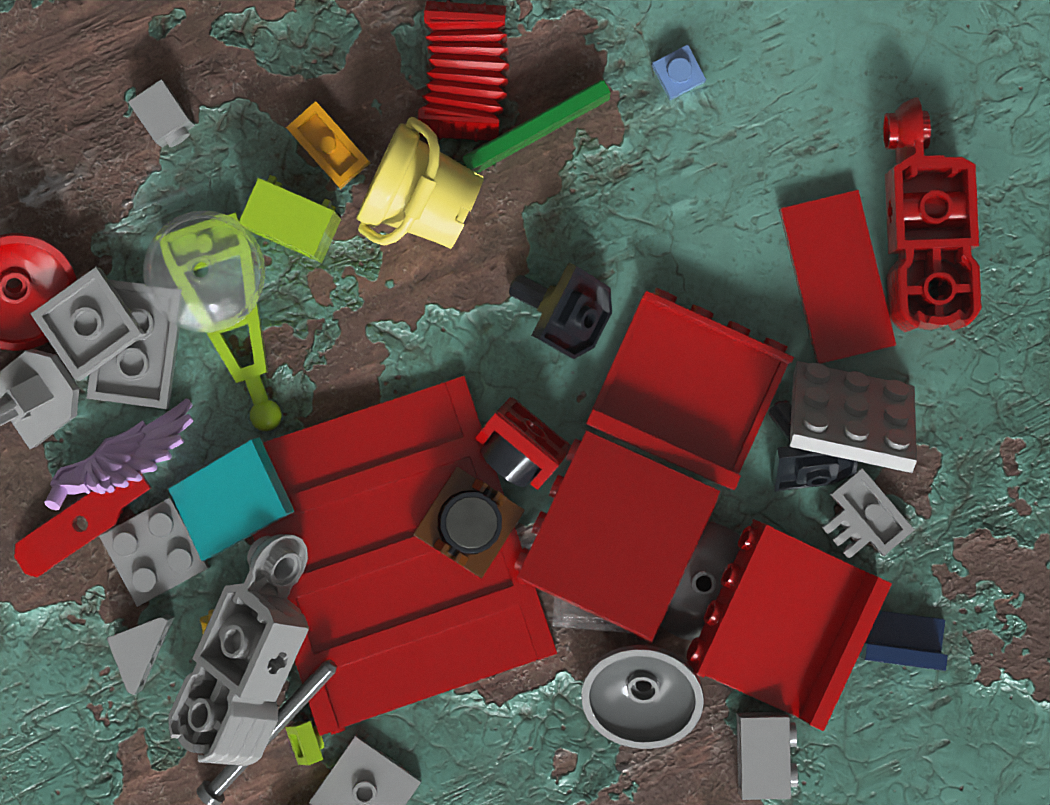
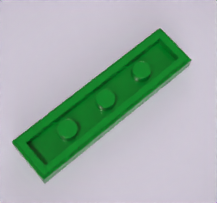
(537, 127)

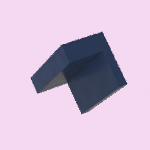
(906, 641)

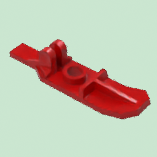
(63, 537)

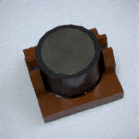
(469, 522)

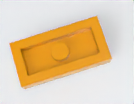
(328, 145)

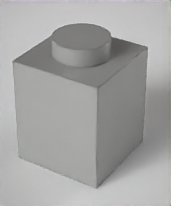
(162, 115)

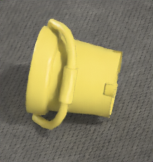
(418, 190)

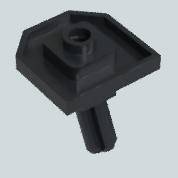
(571, 312)
(804, 468)

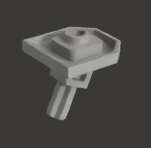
(37, 396)

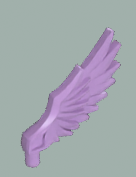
(122, 457)

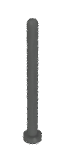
(212, 792)

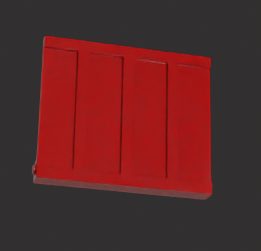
(375, 594)

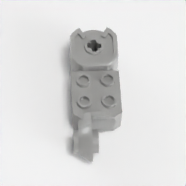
(244, 659)

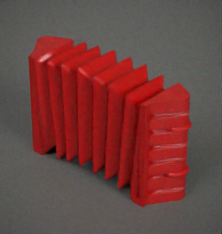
(465, 70)

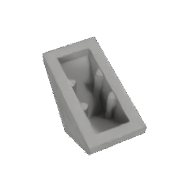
(138, 649)

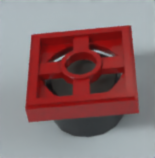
(521, 445)

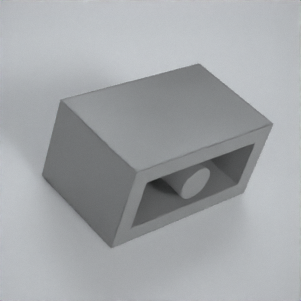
(765, 755)

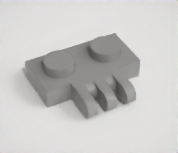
(866, 516)

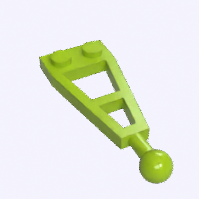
(264, 414)

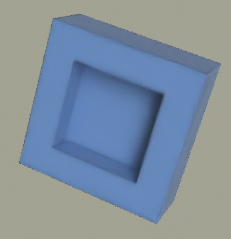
(678, 72)

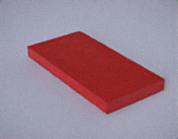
(837, 277)

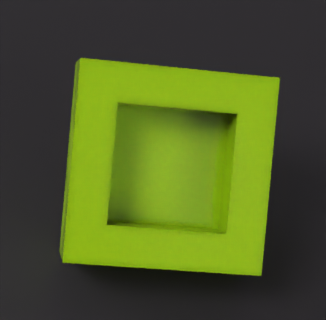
(305, 742)

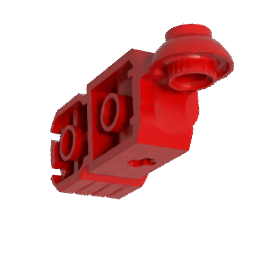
(929, 227)

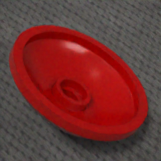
(42, 274)

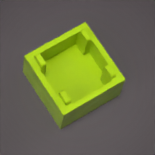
(290, 219)

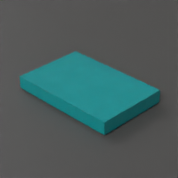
(231, 499)

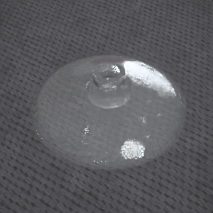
(233, 276)

